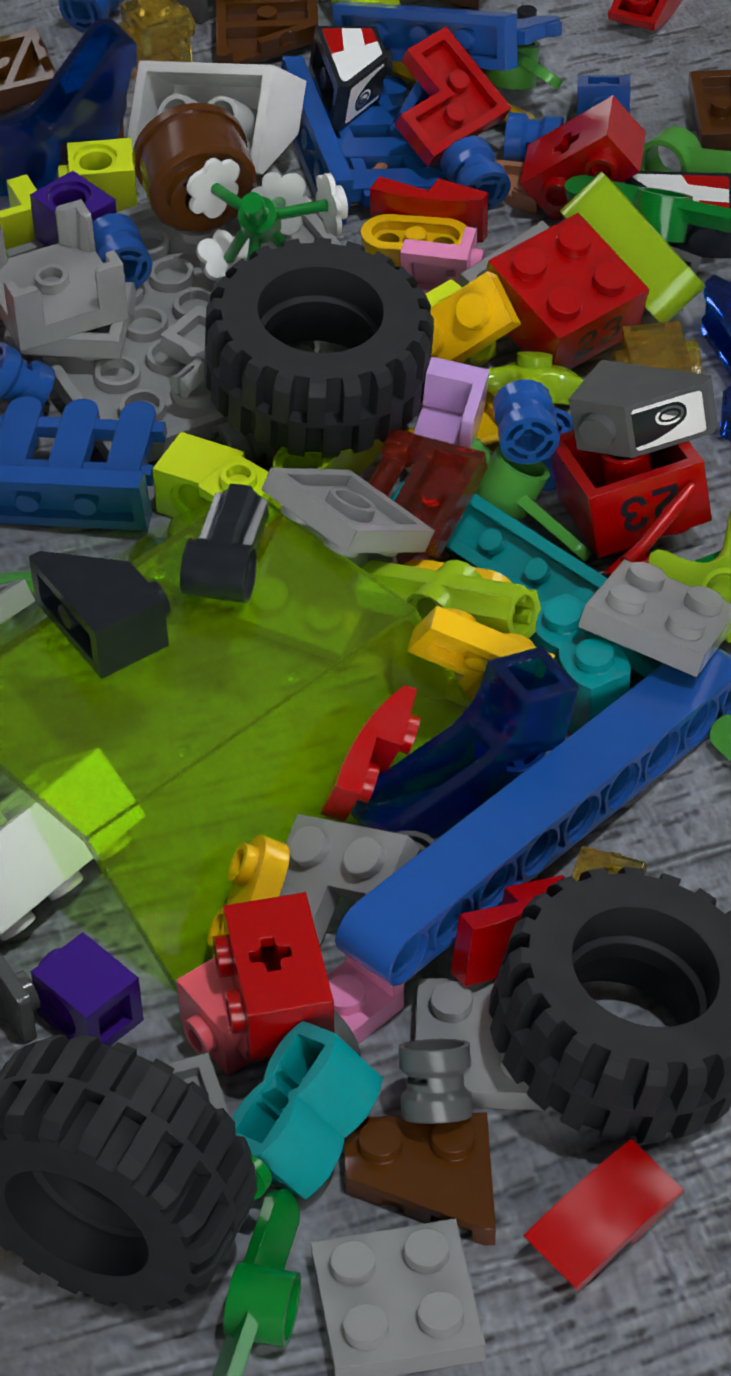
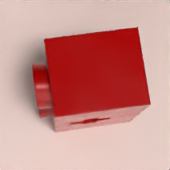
(592, 142)
(274, 971)

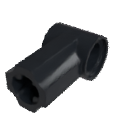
(225, 555)

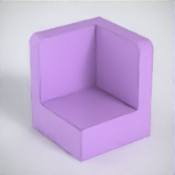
(452, 402)

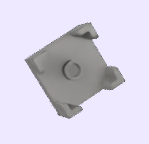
(61, 286)

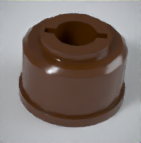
(177, 147)

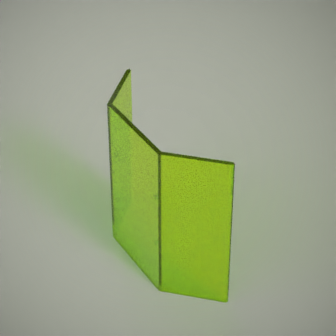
(215, 730)

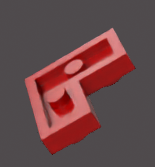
(459, 101)

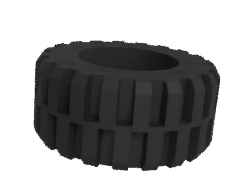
(314, 397)
(586, 1058)
(117, 1173)

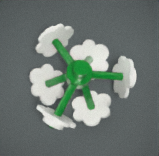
(261, 213)

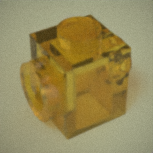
(159, 29)
(659, 347)

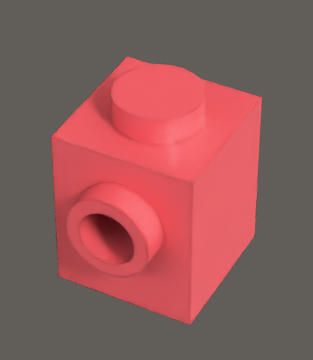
(206, 1019)

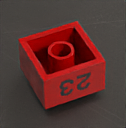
(569, 292)
(622, 496)

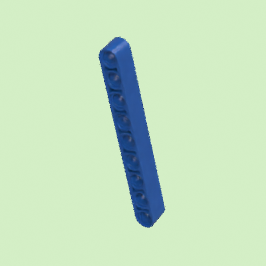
(534, 819)

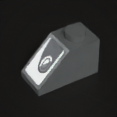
(640, 409)

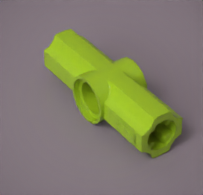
(460, 586)

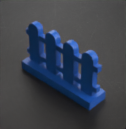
(485, 35)
(360, 145)
(68, 486)

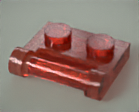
(437, 484)

